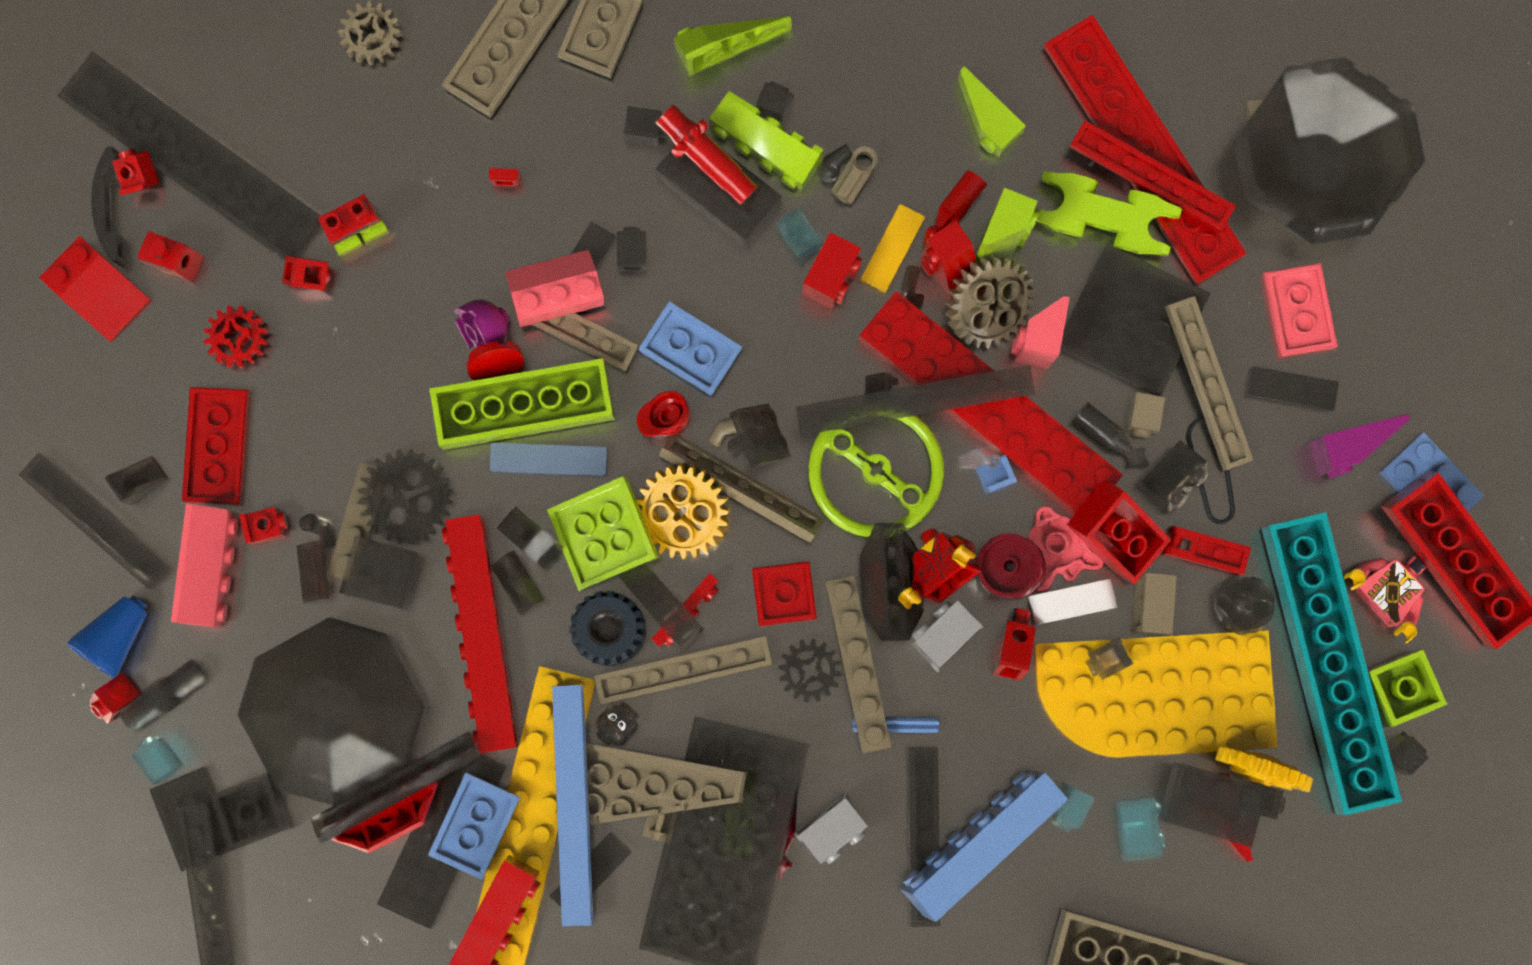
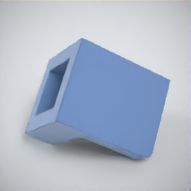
(997, 477)

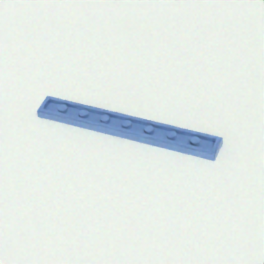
(572, 805)

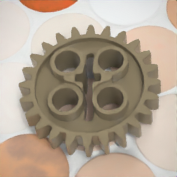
(990, 301)

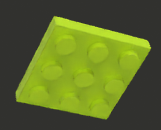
(602, 533)

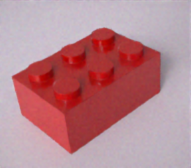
(1119, 531)

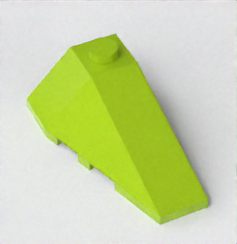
(714, 43)

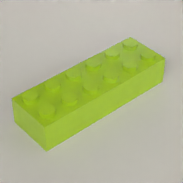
(522, 404)

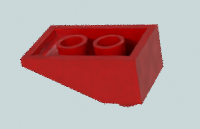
(95, 288)

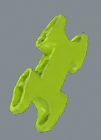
(1126, 218)

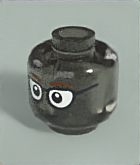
(616, 724)

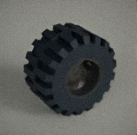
(607, 628)

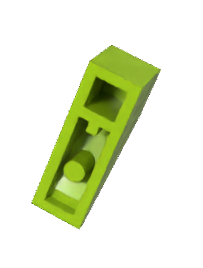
(992, 119)

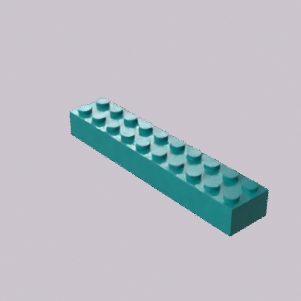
(1331, 664)

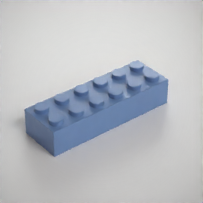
(982, 844)

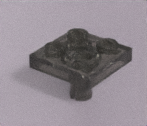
(758, 436)

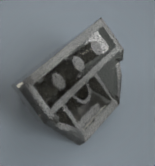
(885, 573)

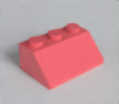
(555, 288)
(1041, 337)

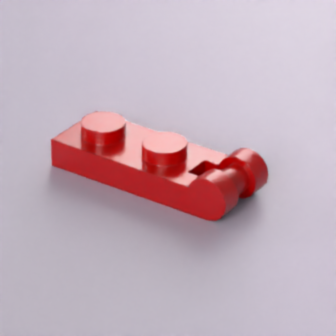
(1208, 551)

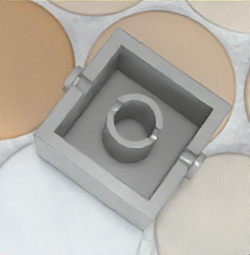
(946, 634)
(833, 830)

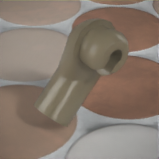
(720, 432)

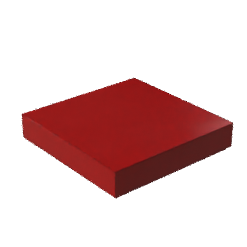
(784, 593)

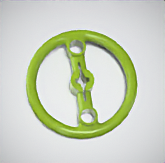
(917, 511)

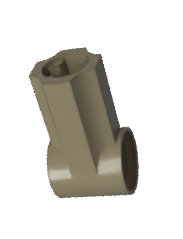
(853, 176)

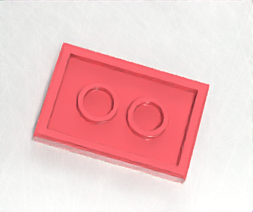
(1300, 310)

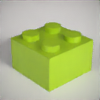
(1405, 688)

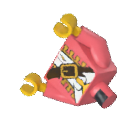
(1391, 591)

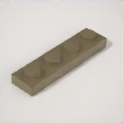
(591, 339)
(352, 524)

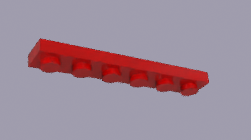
(1152, 176)

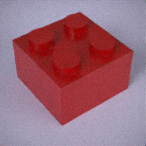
(831, 270)

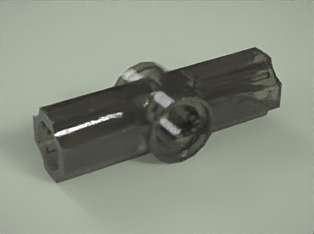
(163, 695)

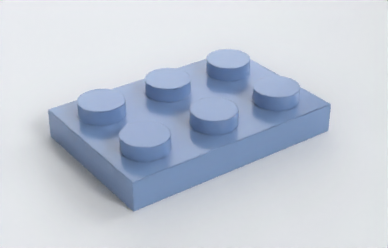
(690, 349)
(1425, 456)
(474, 826)

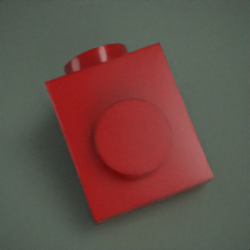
(113, 697)

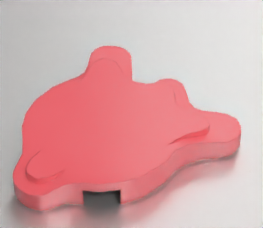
(1061, 548)

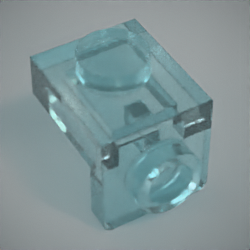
(799, 234)

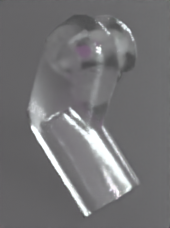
(978, 457)

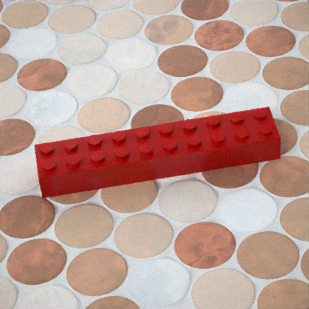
(1010, 427)

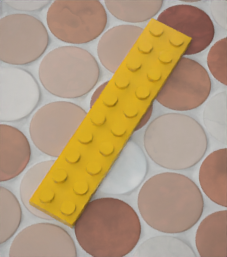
(534, 823)

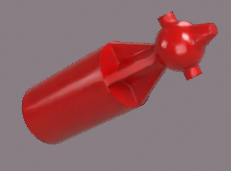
(957, 202)

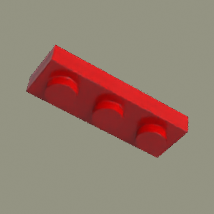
(705, 591)

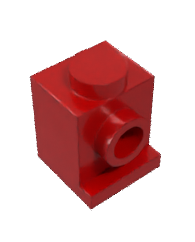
(134, 171)
(295, 270)
(276, 525)

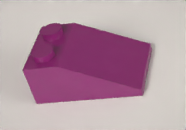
(1339, 451)

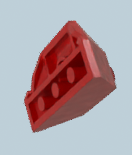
(390, 823)

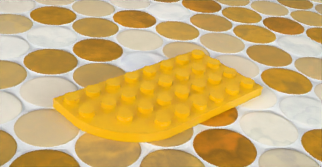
(1172, 700)

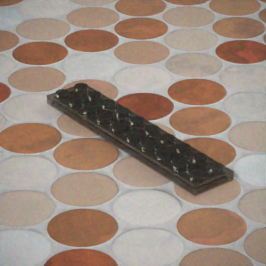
(190, 156)

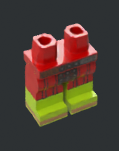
(352, 218)

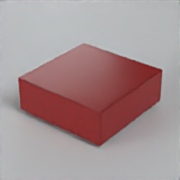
(504, 177)

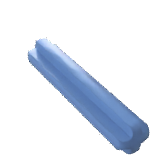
(909, 724)

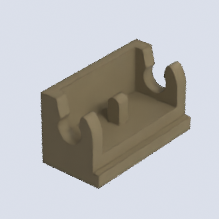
(1154, 604)

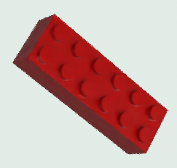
(1461, 559)

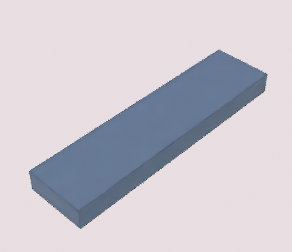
(548, 459)

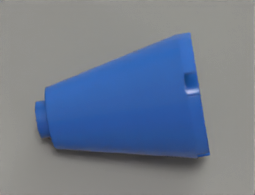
(110, 635)

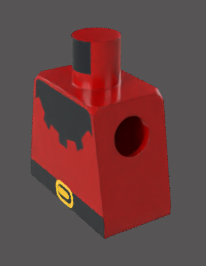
(167, 256)
(1014, 657)

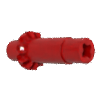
(706, 154)

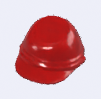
(664, 415)

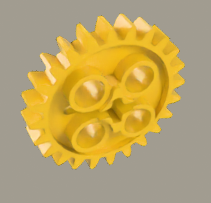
(699, 493)
(1264, 769)

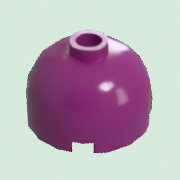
(482, 323)

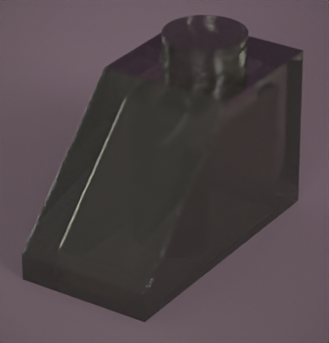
(529, 537)

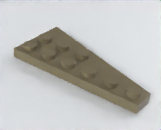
(644, 785)

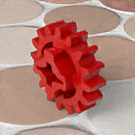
(223, 338)

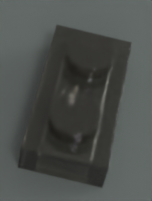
(313, 571)
(517, 582)

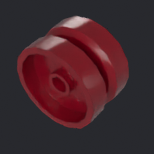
(1028, 571)

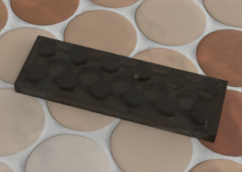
(418, 880)

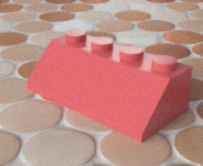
(204, 566)

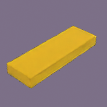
(892, 248)

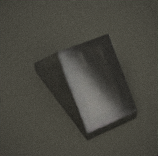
(136, 480)

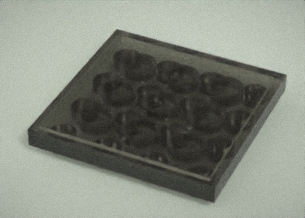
(1124, 320)

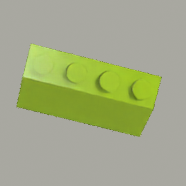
(1008, 225)

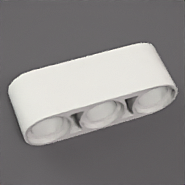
(1072, 602)

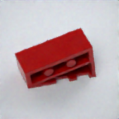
(947, 255)

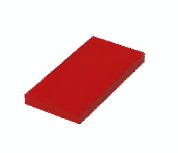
(215, 446)

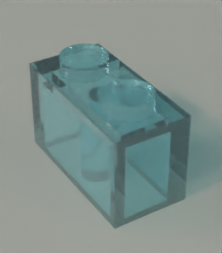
(1139, 829)

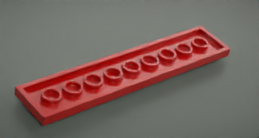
(1121, 109)

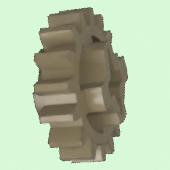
(360, 25)

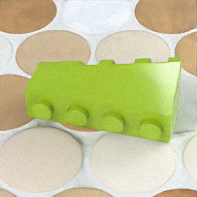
(765, 141)

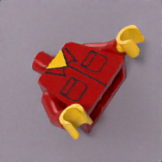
(940, 567)

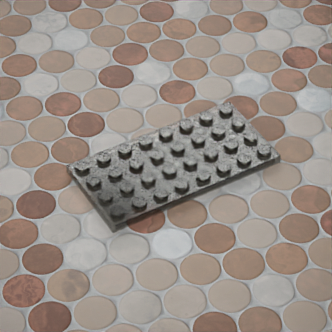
(726, 858)

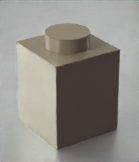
(1145, 414)

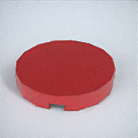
(494, 360)

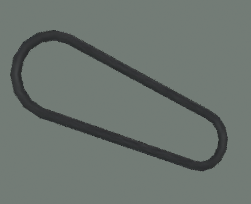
(1228, 479)

